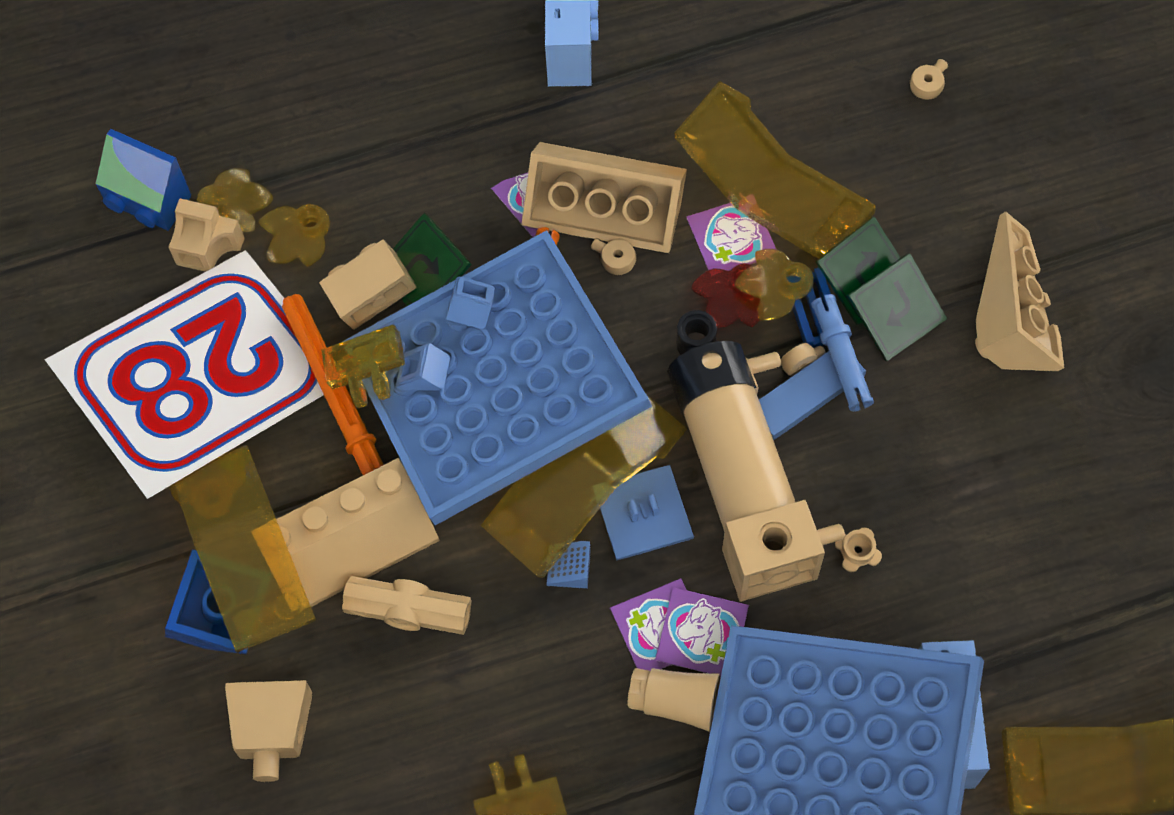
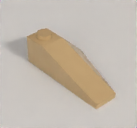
(1012, 306)

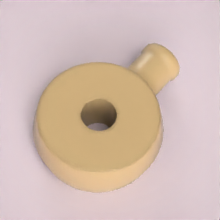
(928, 80)
(615, 248)
(800, 357)

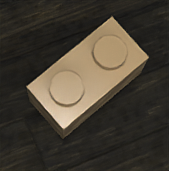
(367, 284)

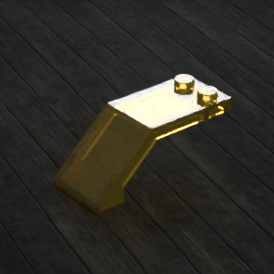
(764, 179)
(557, 501)
(243, 550)
(1090, 769)

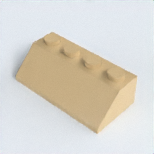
(603, 196)
(356, 531)

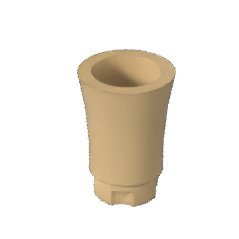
(675, 695)

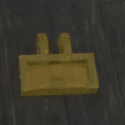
(363, 358)
(530, 799)

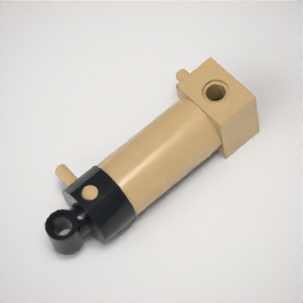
(766, 533)

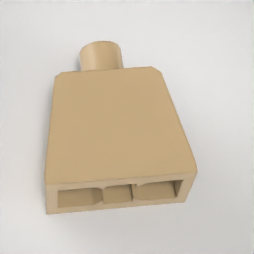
(268, 722)

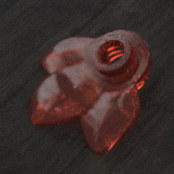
(725, 300)

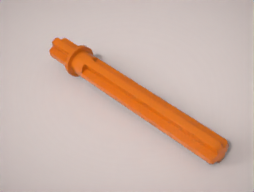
(358, 440)

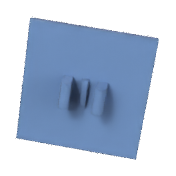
(646, 514)

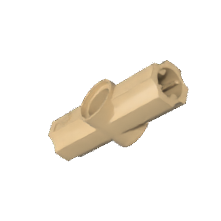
(406, 605)

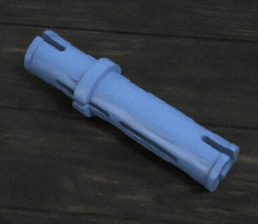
(836, 336)

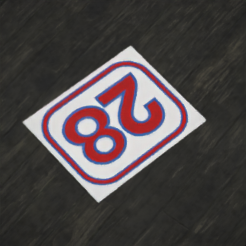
(190, 373)

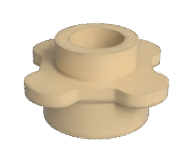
(859, 538)

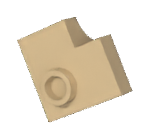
(202, 235)

